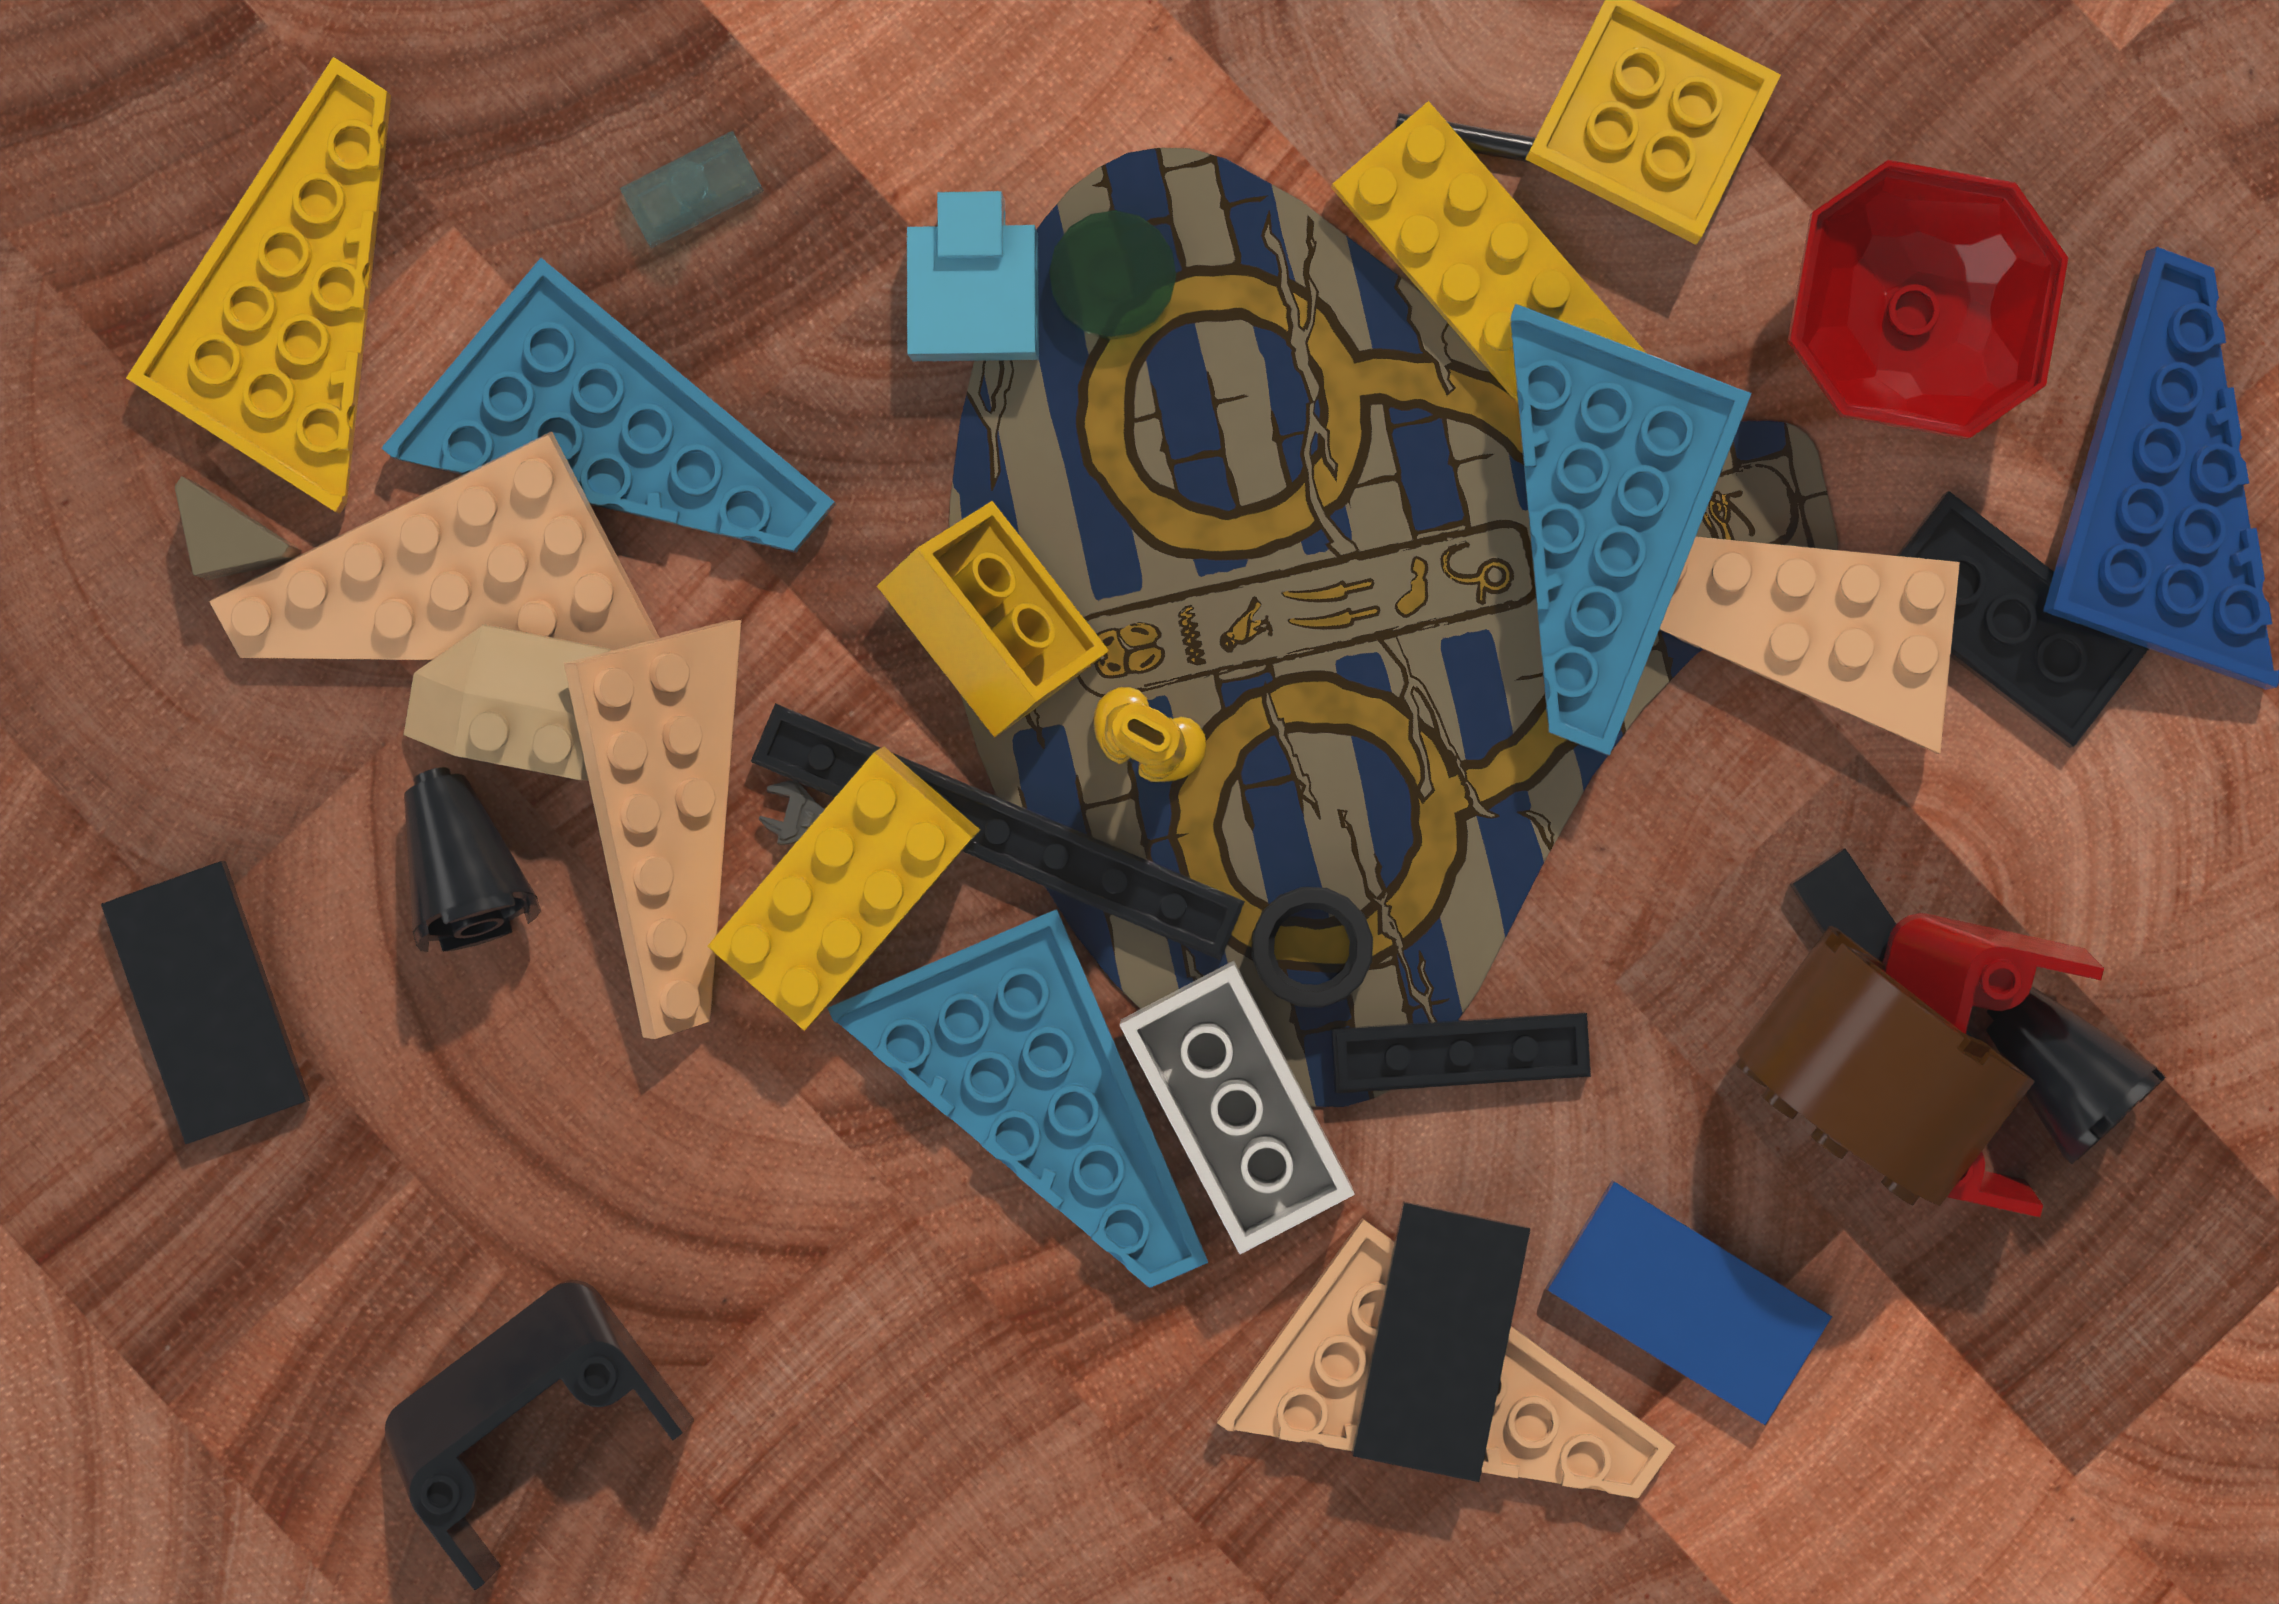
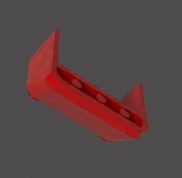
(1971, 965)

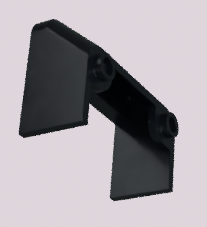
(559, 1336)

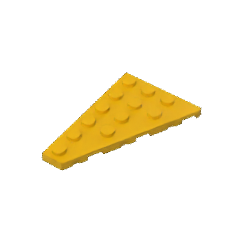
(278, 308)

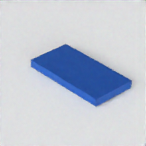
(1688, 1302)

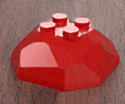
(1928, 299)

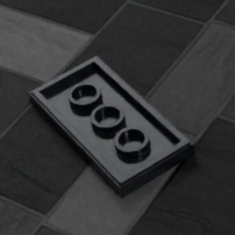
(2000, 633)
(205, 1002)
(1441, 1341)

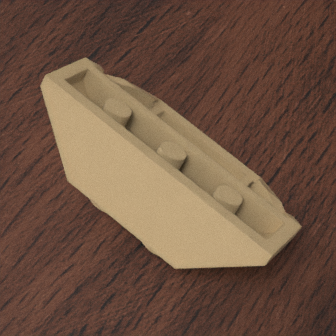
(501, 701)

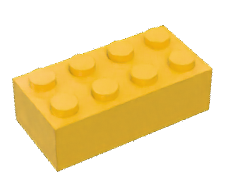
(843, 887)

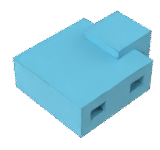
(972, 283)

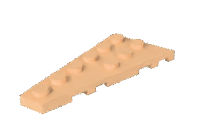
(1827, 624)
(658, 775)

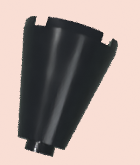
(459, 866)
(2079, 1072)

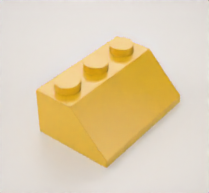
(992, 617)

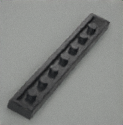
(1020, 839)

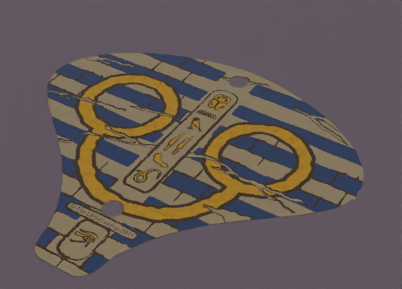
(1322, 556)

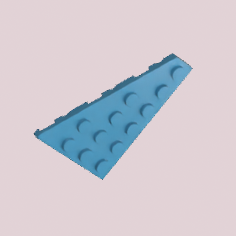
(620, 414)
(1615, 493)
(1029, 1069)

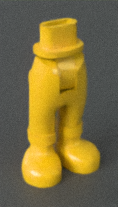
(1161, 745)

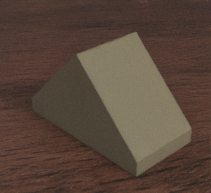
(223, 538)

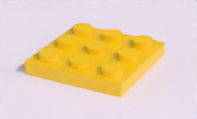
(1653, 117)

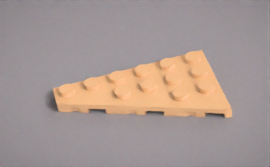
(489, 548)
(1544, 1416)

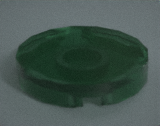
(1112, 274)

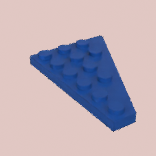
(2161, 509)

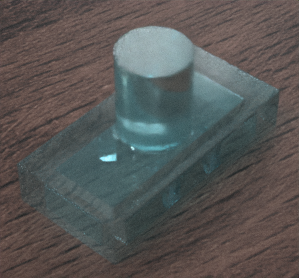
(691, 189)

